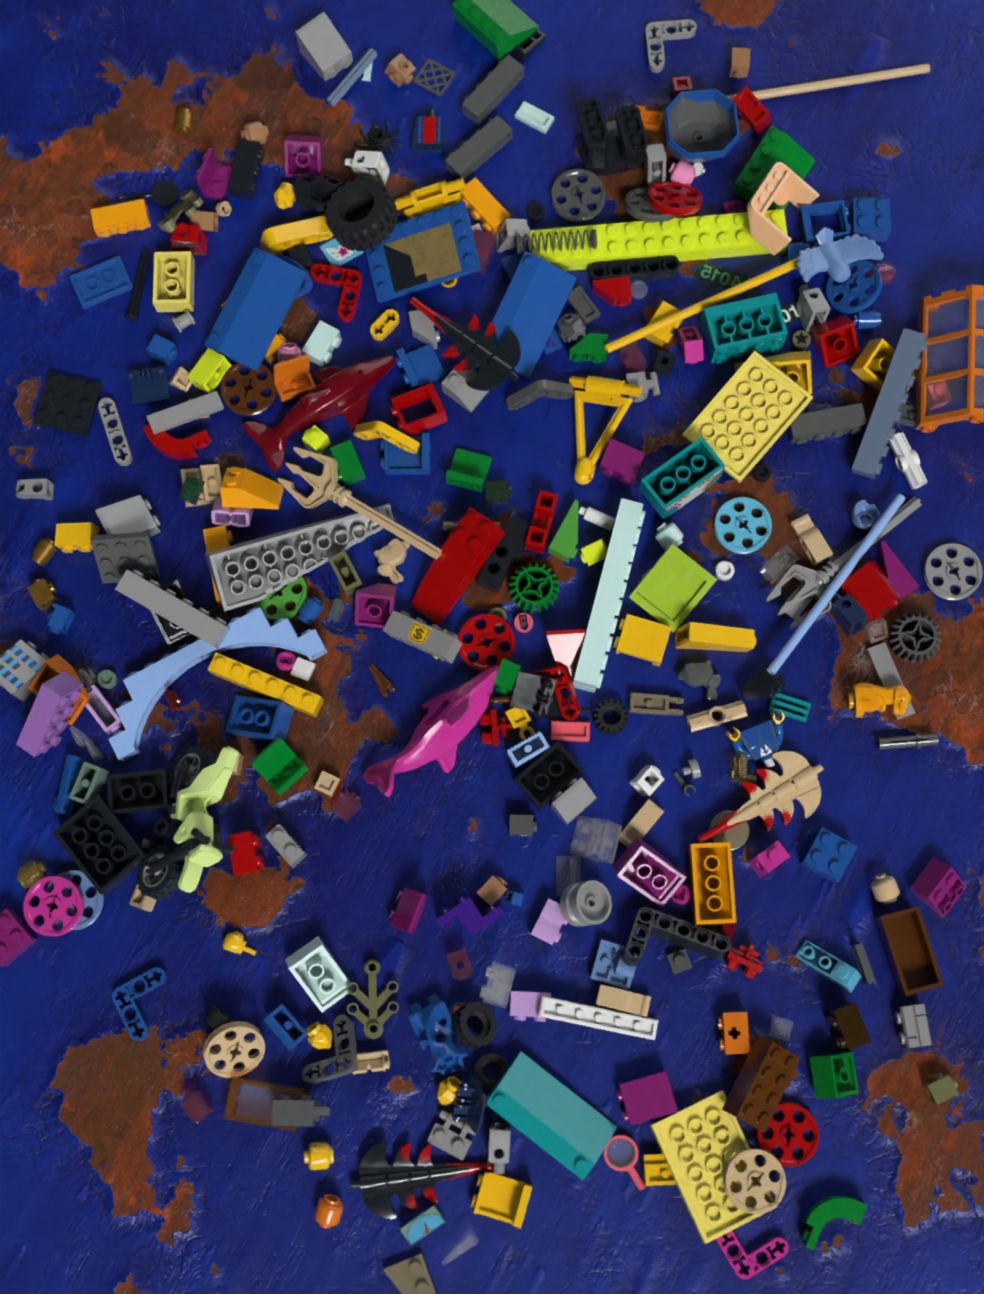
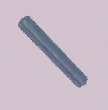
(352, 76)

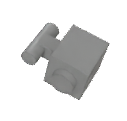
(640, 380)

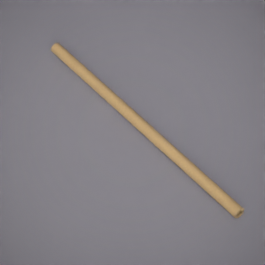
(840, 82)

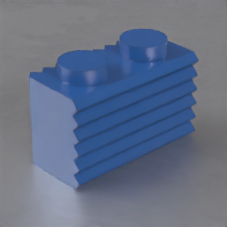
(285, 1027)

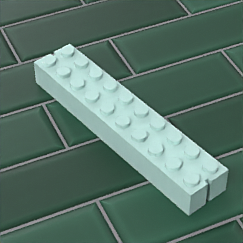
(607, 601)

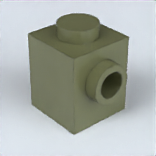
(941, 1088)

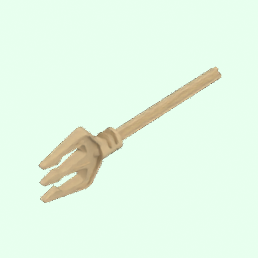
(327, 488)

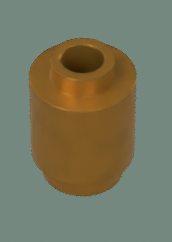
(184, 122)
(44, 551)

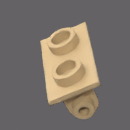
(372, 1060)

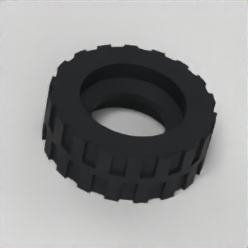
(460, 1028)

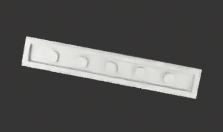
(597, 1018)

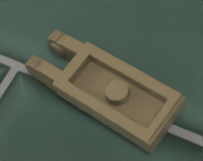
(654, 704)

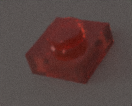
(174, 700)

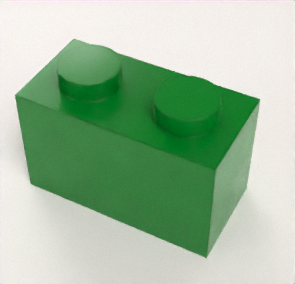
(347, 463)

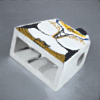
(369, 165)

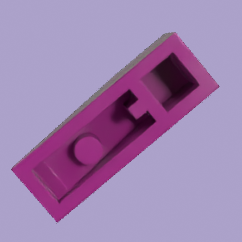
(896, 571)

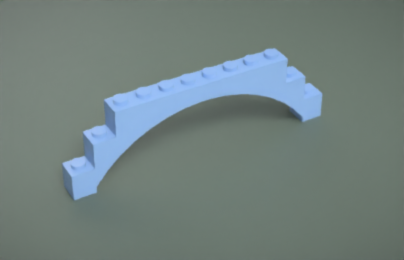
(150, 683)

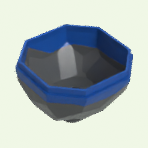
(705, 116)

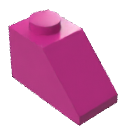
(691, 344)

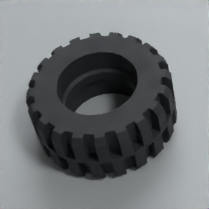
(354, 198)

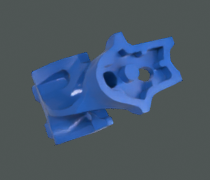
(445, 1055)

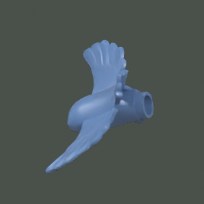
(835, 256)

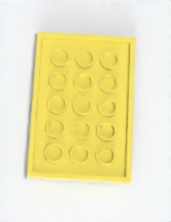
(749, 415)
(697, 1150)

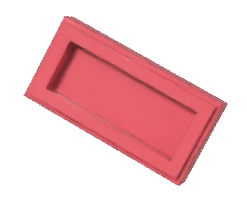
(570, 731)

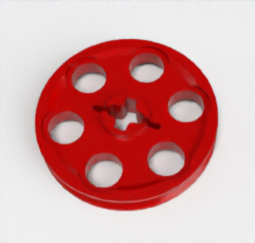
(674, 198)
(478, 638)
(794, 1141)

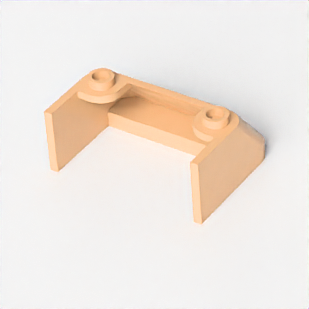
(777, 186)

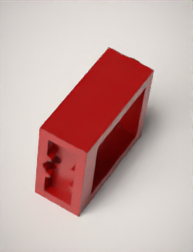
(754, 115)
(413, 397)

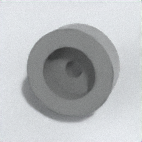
(692, 768)

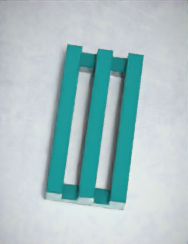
(793, 700)

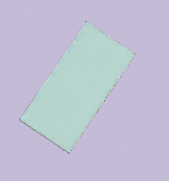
(534, 117)

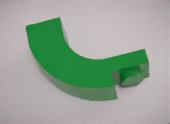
(828, 1209)

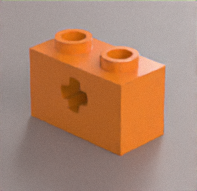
(739, 1022)

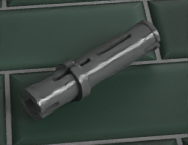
(930, 739)

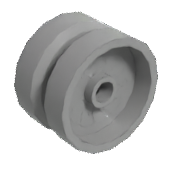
(585, 903)

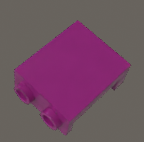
(646, 1098)

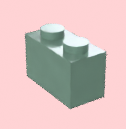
(88, 783)

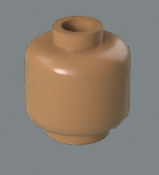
(255, 132)

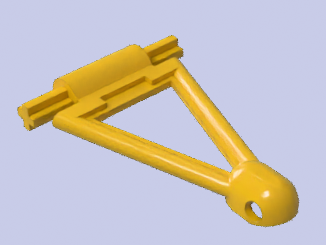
(431, 199)
(602, 392)

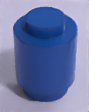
(867, 319)
(310, 610)

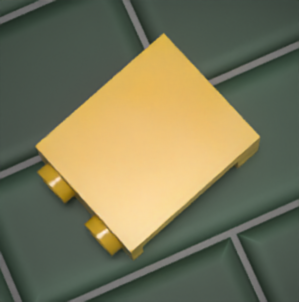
(642, 639)
(502, 1198)

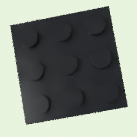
(68, 404)

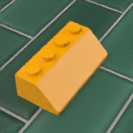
(712, 883)

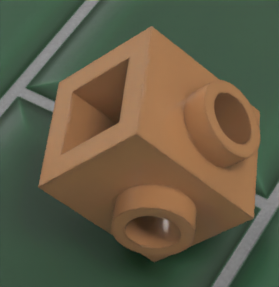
(400, 70)

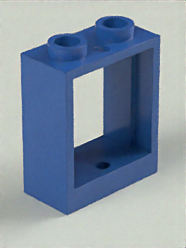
(818, 209)

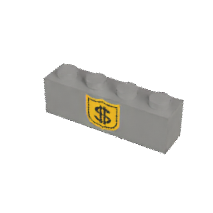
(423, 637)

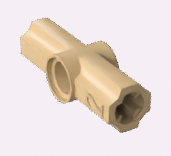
(728, 713)

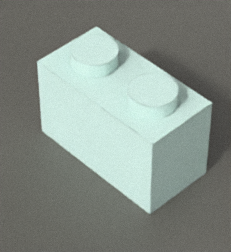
(322, 343)

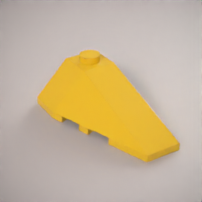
(794, 365)

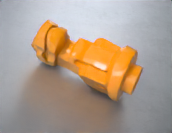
(870, 697)

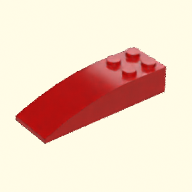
(457, 566)

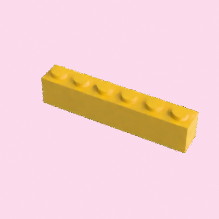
(265, 684)

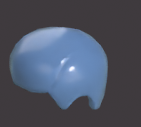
(864, 515)

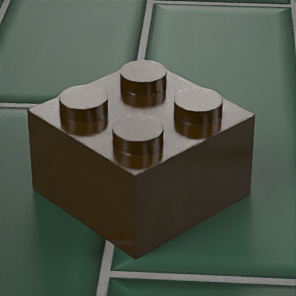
(847, 1026)

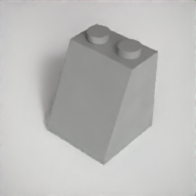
(323, 47)
(129, 517)

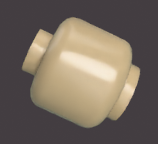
(885, 888)

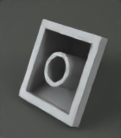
(456, 388)

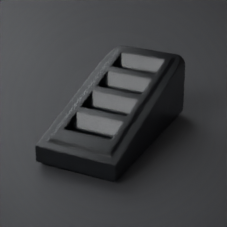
(522, 53)

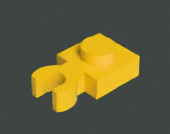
(518, 719)

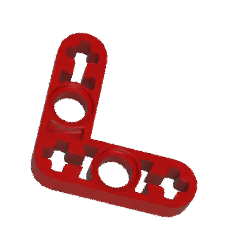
(347, 286)
(564, 682)

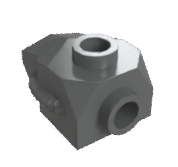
(570, 327)

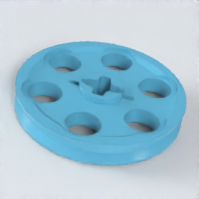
(741, 533)

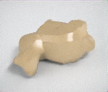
(390, 557)

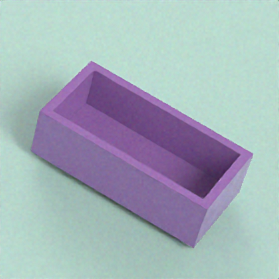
(49, 714)

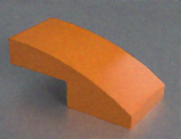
(651, 119)

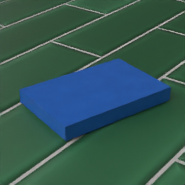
(101, 282)

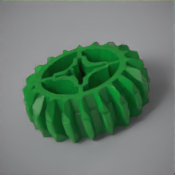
(527, 574)

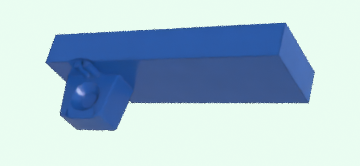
(62, 803)

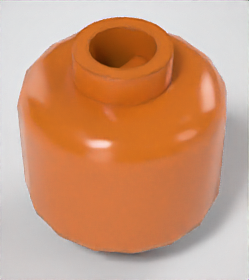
(328, 1211)

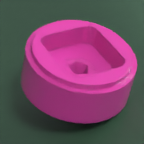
(285, 660)
(682, 894)

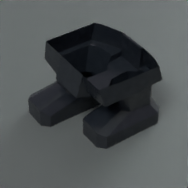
(611, 145)

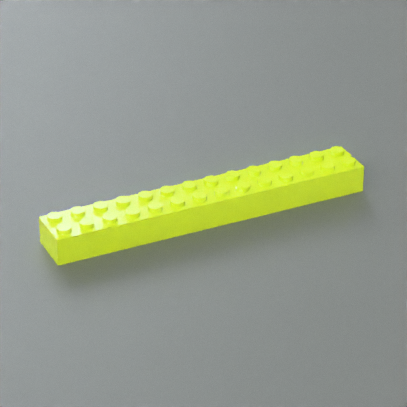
(681, 237)

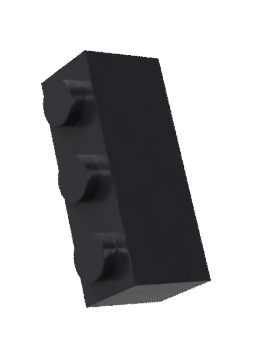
(246, 170)

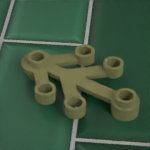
(187, 198)
(372, 1002)

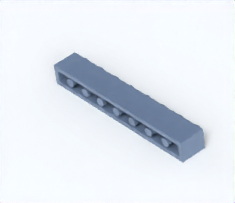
(889, 403)

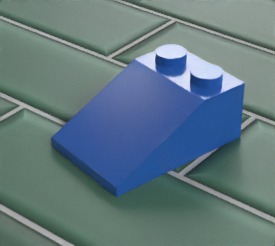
(259, 719)

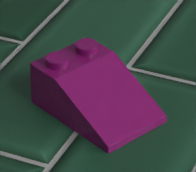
(648, 872)

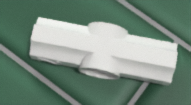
(907, 461)

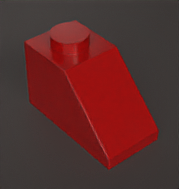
(614, 290)

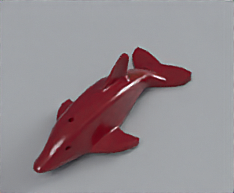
(338, 393)

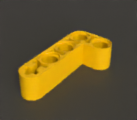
(286, 236)

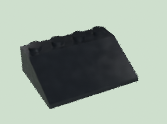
(100, 845)

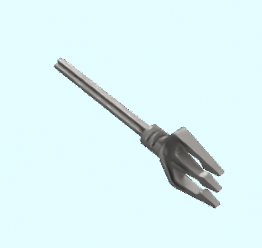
(818, 581)

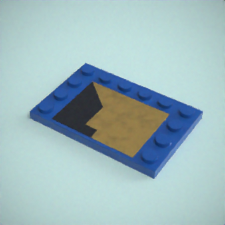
(424, 253)

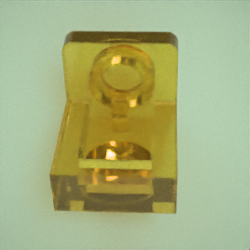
(739, 770)

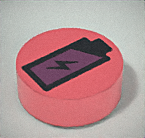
(523, 623)

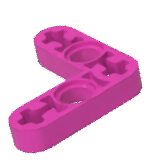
(750, 1258)

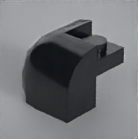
(315, 190)

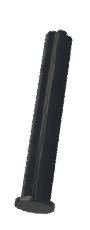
(138, 287)

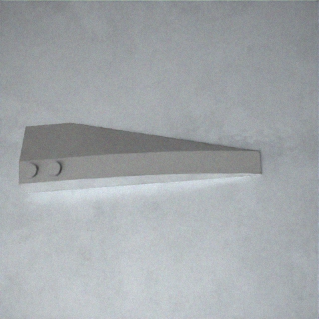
(268, 563)

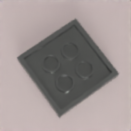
(124, 552)

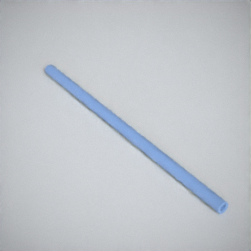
(835, 584)

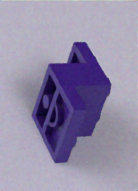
(469, 915)

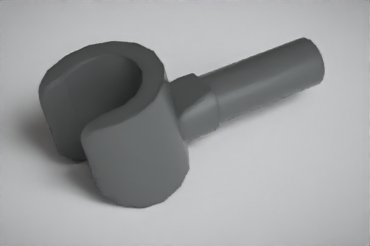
(684, 784)

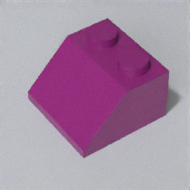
(303, 155)
(622, 462)
(408, 910)

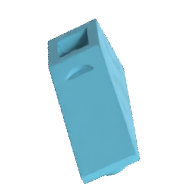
(829, 966)

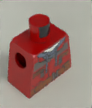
(189, 238)

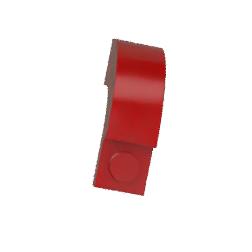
(178, 448)

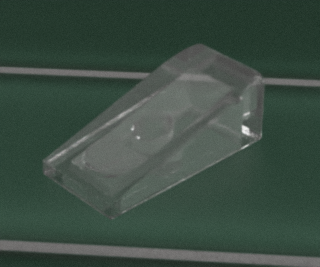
(466, 1242)

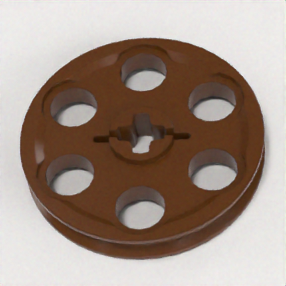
(252, 395)

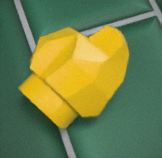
(284, 196)
(319, 1036)
(448, 1090)

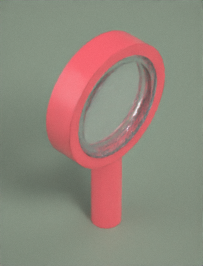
(622, 1155)

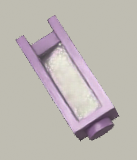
(103, 711)

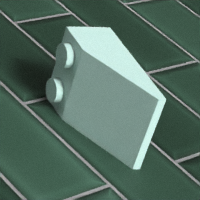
(319, 974)

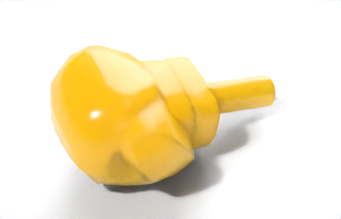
(234, 943)

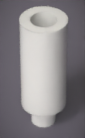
(598, 518)

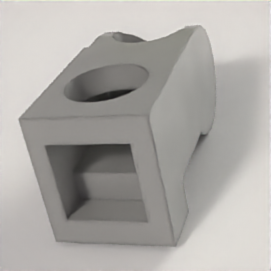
(34, 489)

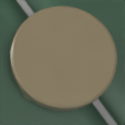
(736, 835)

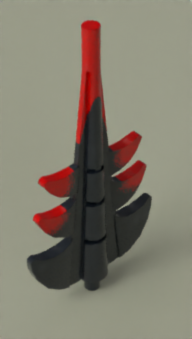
(494, 362)
(381, 1180)

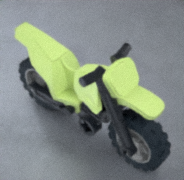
(188, 823)

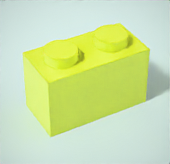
(209, 371)

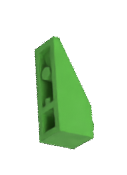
(566, 539)

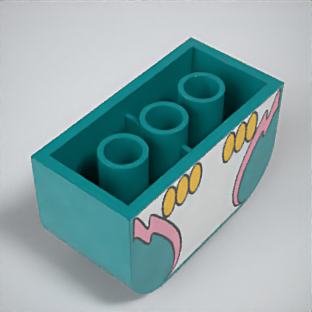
(682, 478)

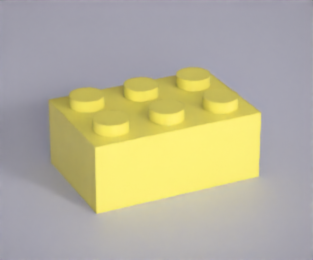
(173, 281)

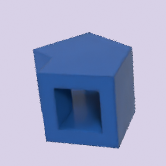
(514, 898)

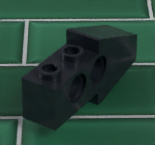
(513, 543)

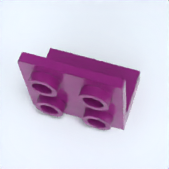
(213, 177)

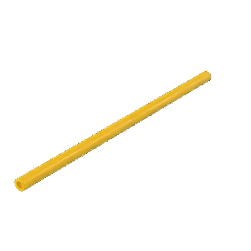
(698, 307)

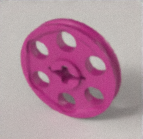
(59, 899)

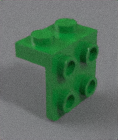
(279, 766)

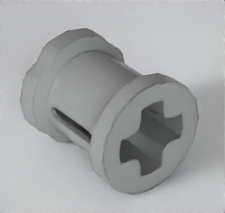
(183, 321)

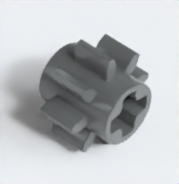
(87, 678)

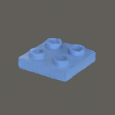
(610, 965)

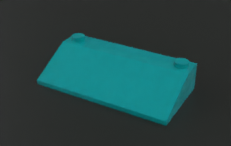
(551, 1115)

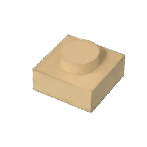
(327, 783)

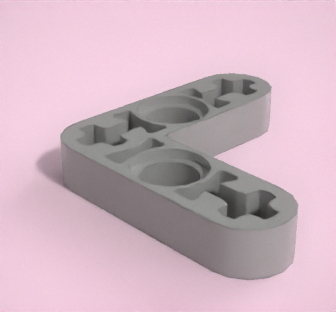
(661, 35)

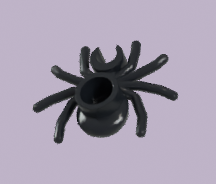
(378, 140)

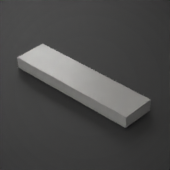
(185, 412)
(886, 671)

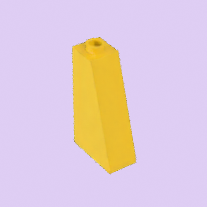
(714, 637)

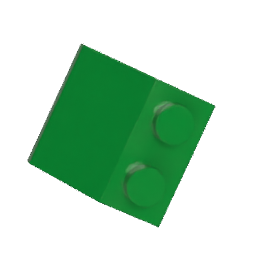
(834, 1075)

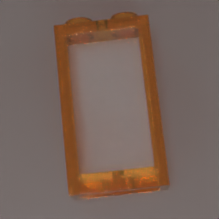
(253, 1100)

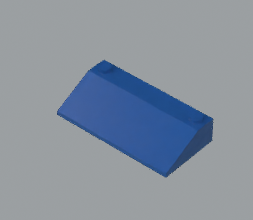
(532, 308)
(255, 309)

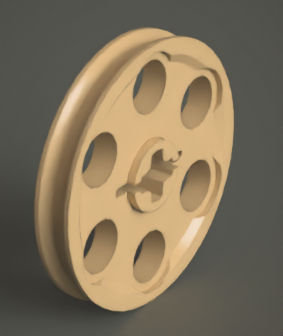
(229, 1044)
(764, 1183)

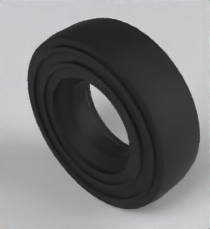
(481, 1062)

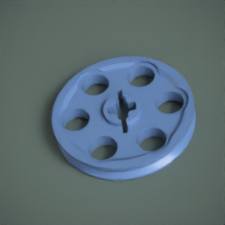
(95, 902)

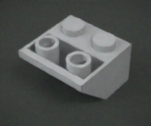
(573, 800)

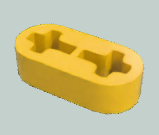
(381, 322)

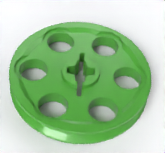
(281, 601)

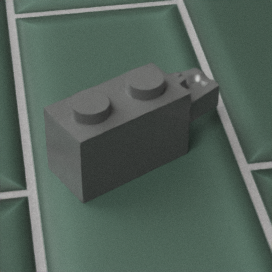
(297, 1111)

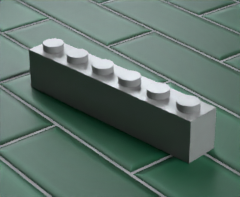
(173, 609)

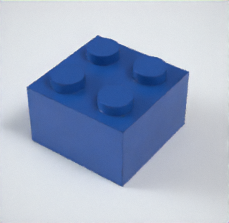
(870, 218)
(828, 855)

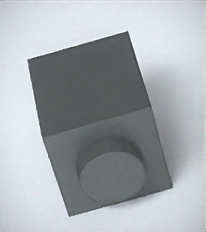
(522, 825)

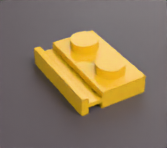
(657, 1171)

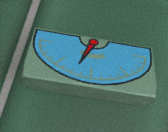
(422, 1224)

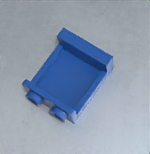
(400, 462)

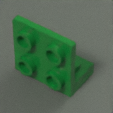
(468, 470)

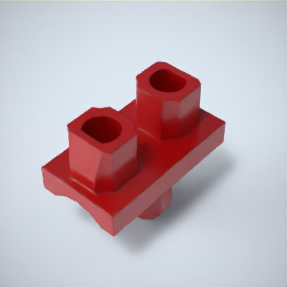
(492, 737)
(752, 964)

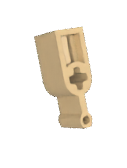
(811, 540)
(641, 823)
(623, 1000)

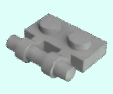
(448, 1140)

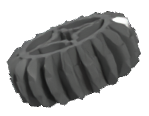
(911, 652)

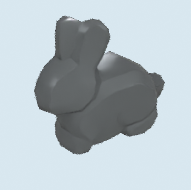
(701, 675)

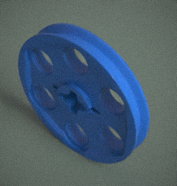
(858, 292)

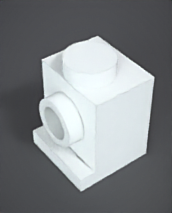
(644, 787)

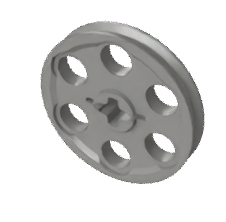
(950, 579)

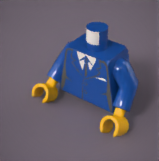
(760, 740)

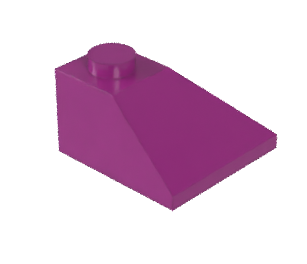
(375, 605)

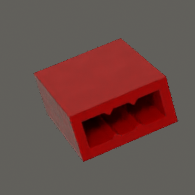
(871, 590)

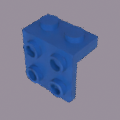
(419, 366)

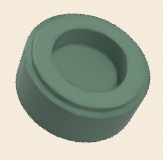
(107, 679)

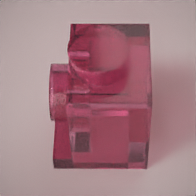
(632, 358)
(454, 958)

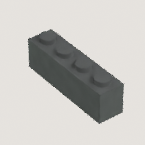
(493, 89)
(478, 148)
(827, 423)

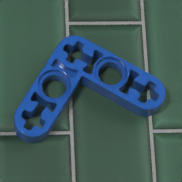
(131, 995)

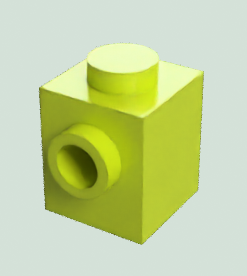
(315, 440)
(594, 552)

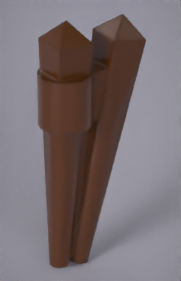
(382, 682)

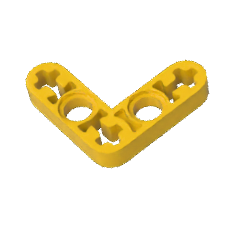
(378, 429)

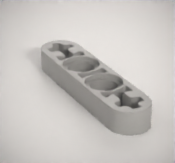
(116, 431)

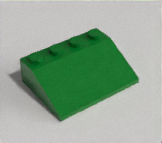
(494, 23)
(774, 148)

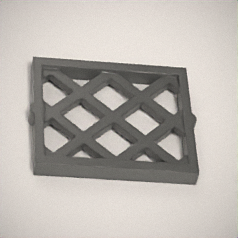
(429, 87)

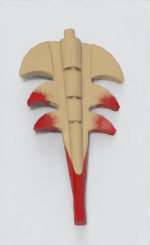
(797, 782)

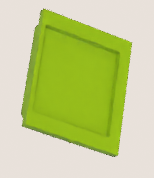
(672, 587)

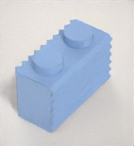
(527, 750)

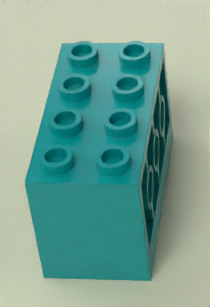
(743, 327)

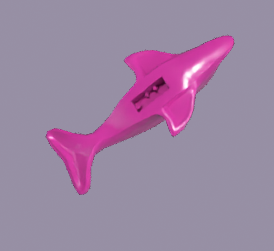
(439, 732)

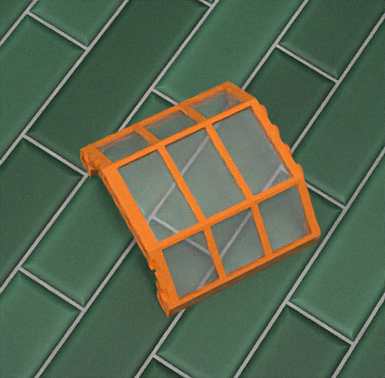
(953, 364)

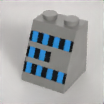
(20, 667)

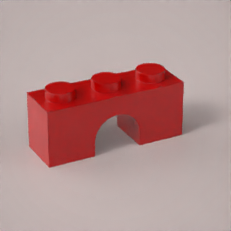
(541, 522)

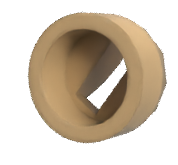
(227, 209)

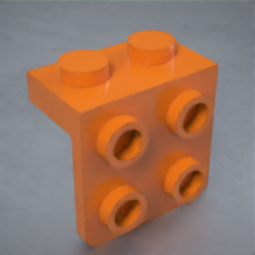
(292, 377)

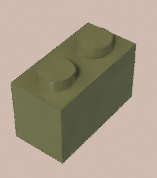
(345, 573)

